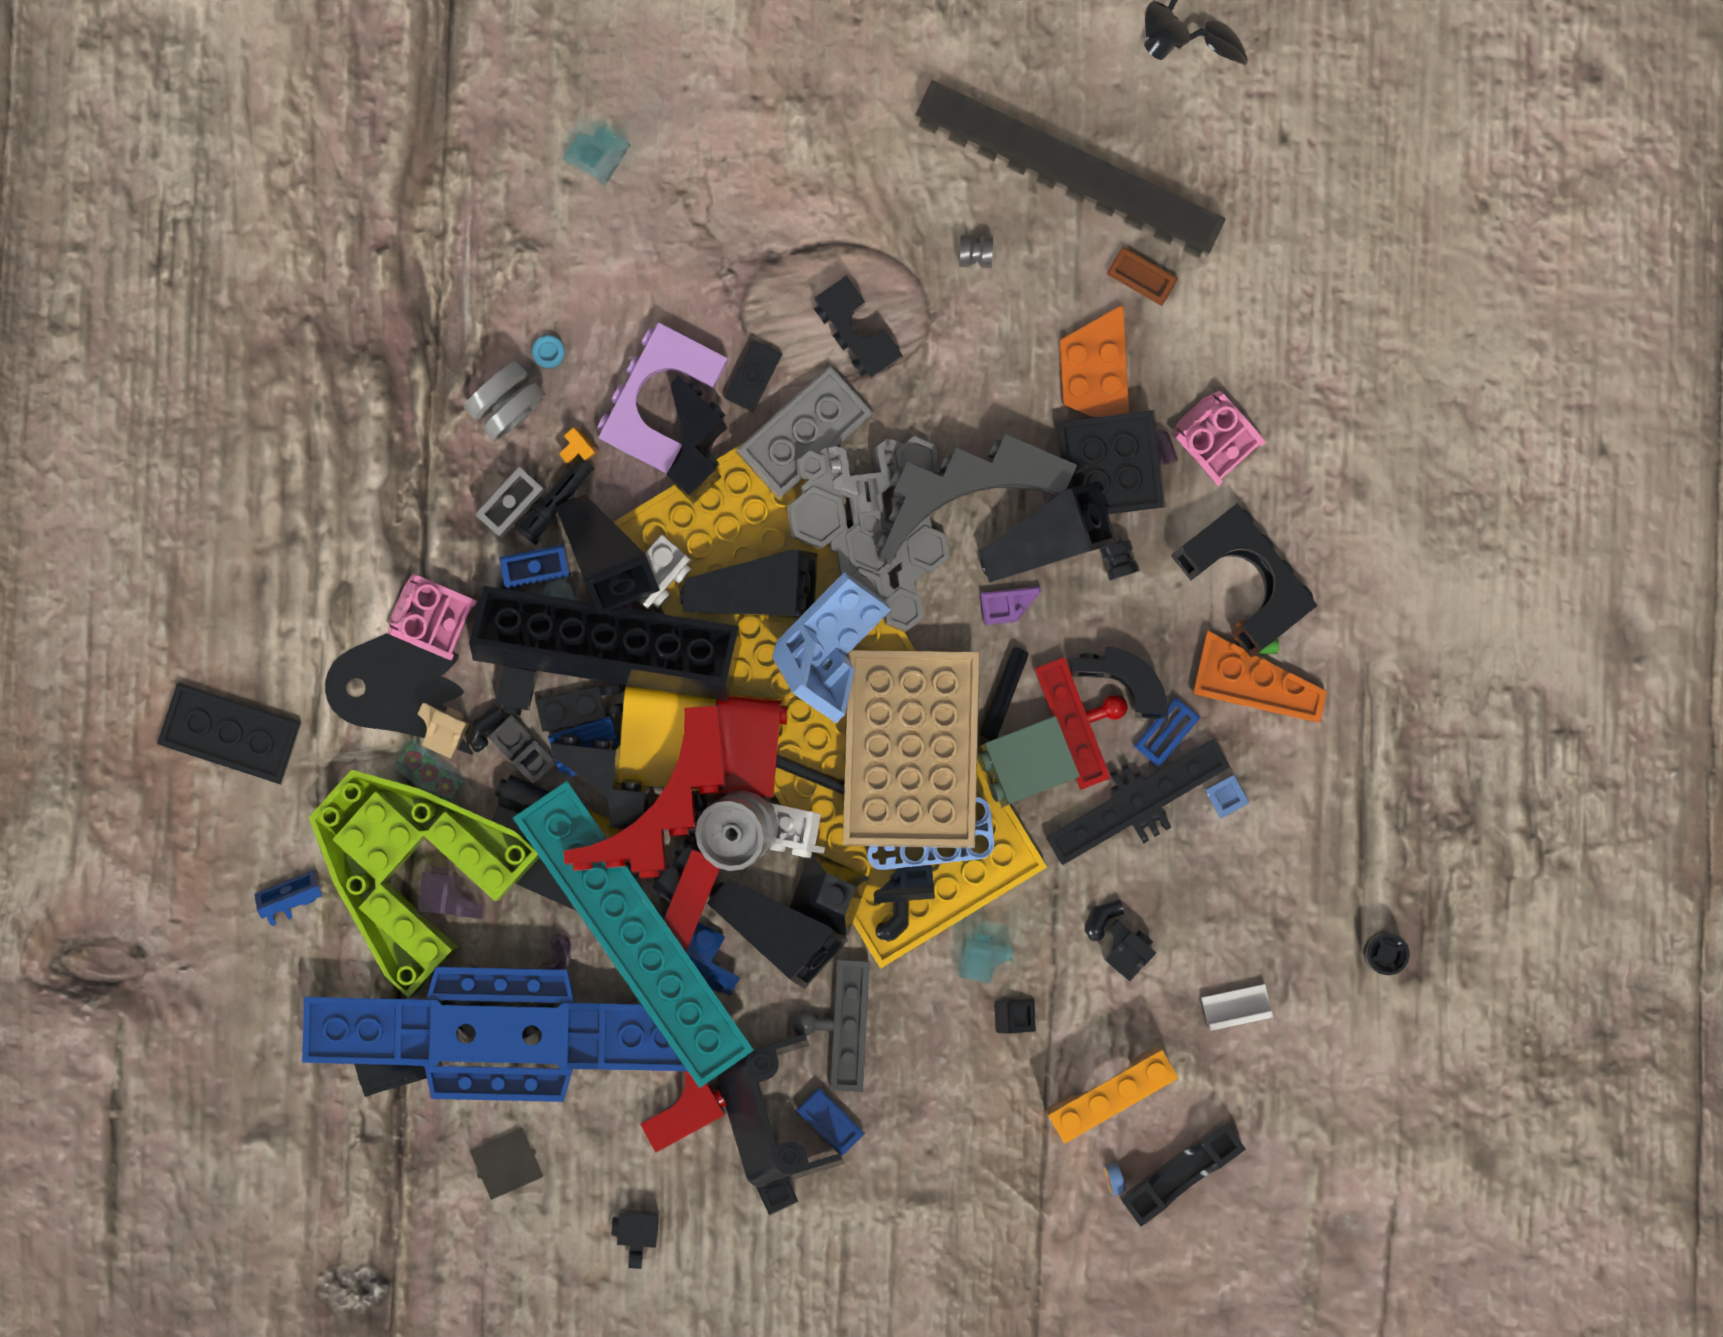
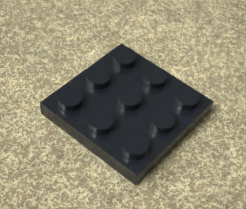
(1118, 454)

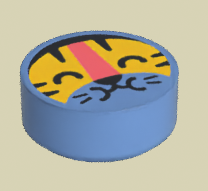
(1114, 1178)

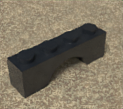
(1181, 1172)

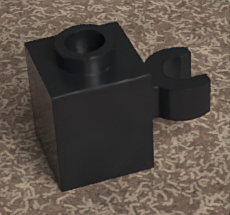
(636, 1230)

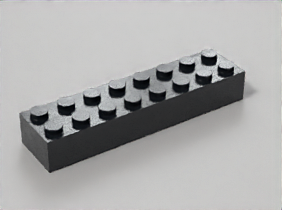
(610, 647)

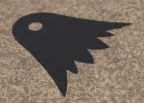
(396, 684)

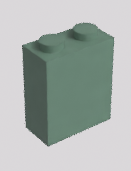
(1027, 762)

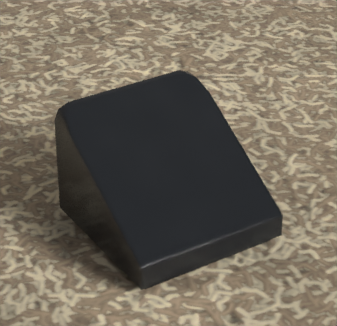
(1015, 1016)

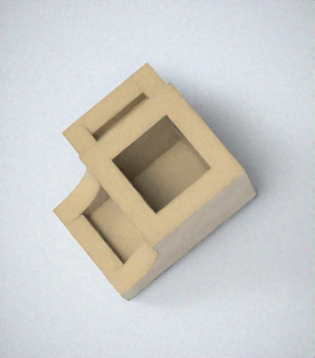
(444, 729)

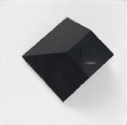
(829, 893)

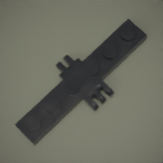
(1138, 802)

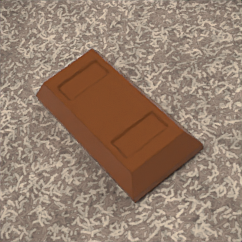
(1142, 276)

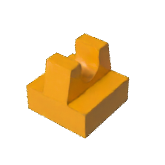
(579, 445)

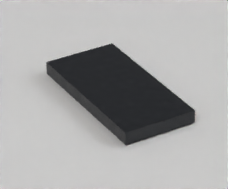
(229, 733)

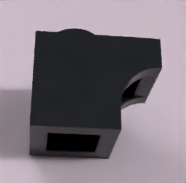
(1129, 950)

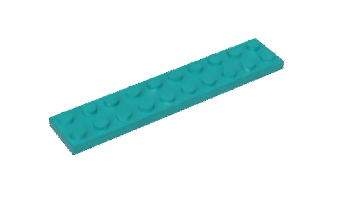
(635, 939)

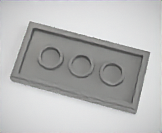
(811, 421)

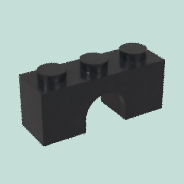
(871, 353)

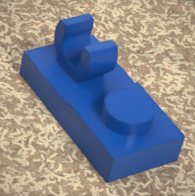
(288, 894)

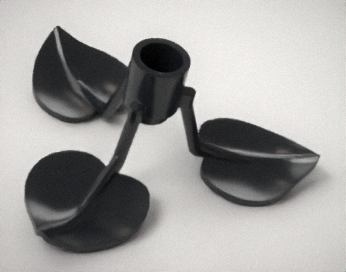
(1166, 31)

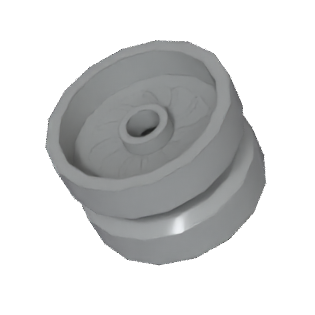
(509, 405)
(736, 830)

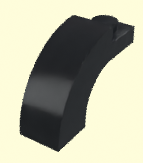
(1132, 673)

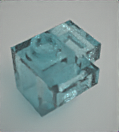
(597, 155)
(981, 957)

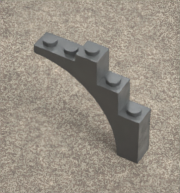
(923, 492)

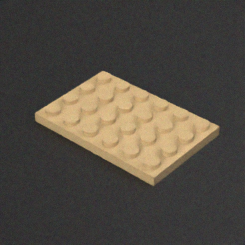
(912, 749)

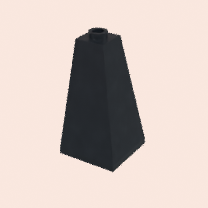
(1057, 531)
(608, 559)
(761, 587)
(783, 935)

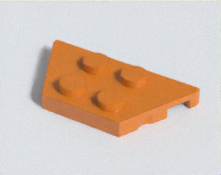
(1096, 367)

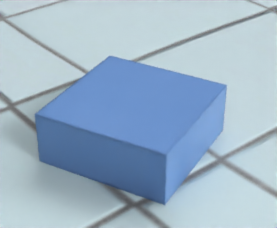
(1226, 796)

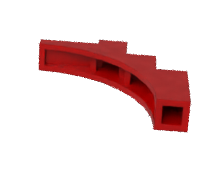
(643, 842)

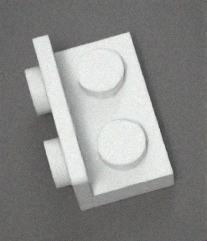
(667, 565)
(796, 830)

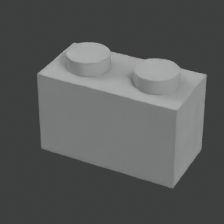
(510, 502)

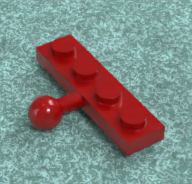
(1075, 723)

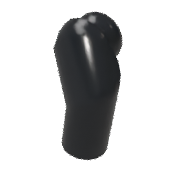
(1098, 919)

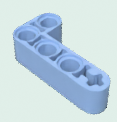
(931, 854)

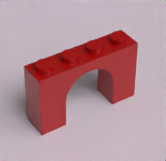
(690, 1113)

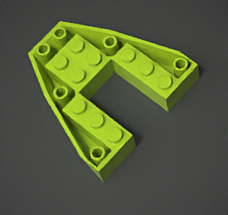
(368, 834)

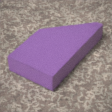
(1007, 605)

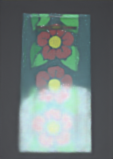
(428, 772)

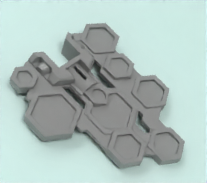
(820, 519)

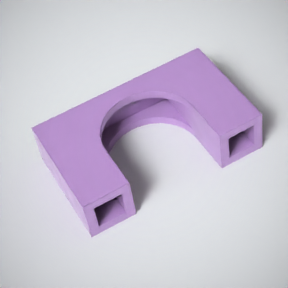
(663, 352)

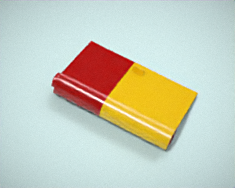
(655, 732)

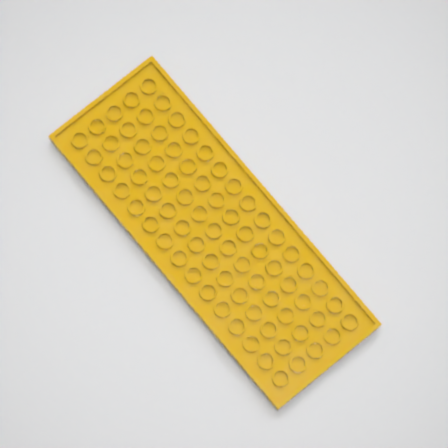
(746, 522)

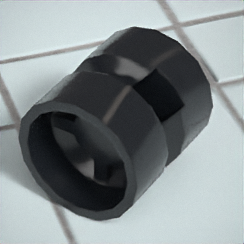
(1386, 953)

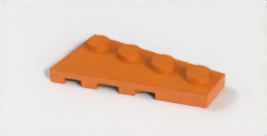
(1236, 678)

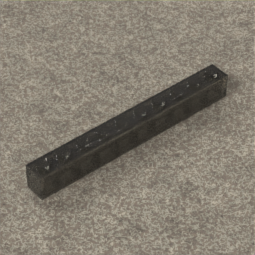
(1070, 169)

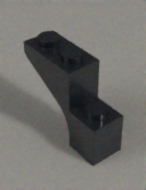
(700, 427)
(599, 764)

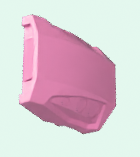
(1217, 435)
(430, 616)

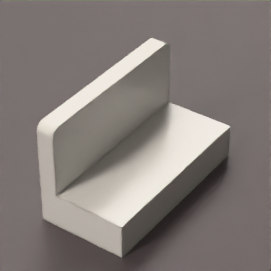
(1236, 1007)

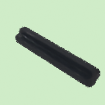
(1004, 693)

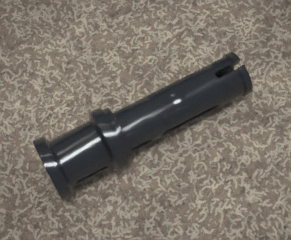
(545, 512)

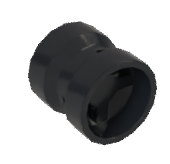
(1119, 560)

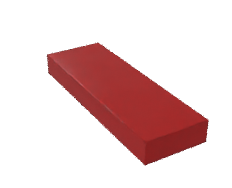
(690, 897)

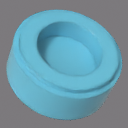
(548, 352)

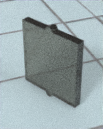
(506, 1163)

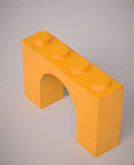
(1140, 1079)

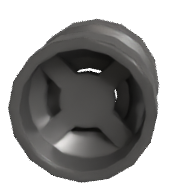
(976, 251)

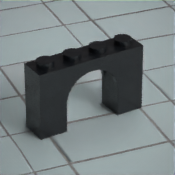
(1284, 596)

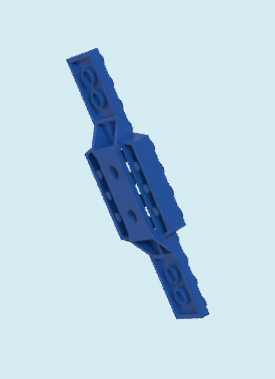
(425, 1034)

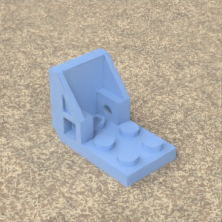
(817, 645)

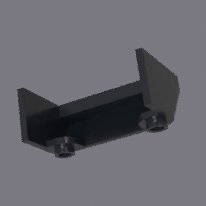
(761, 1158)

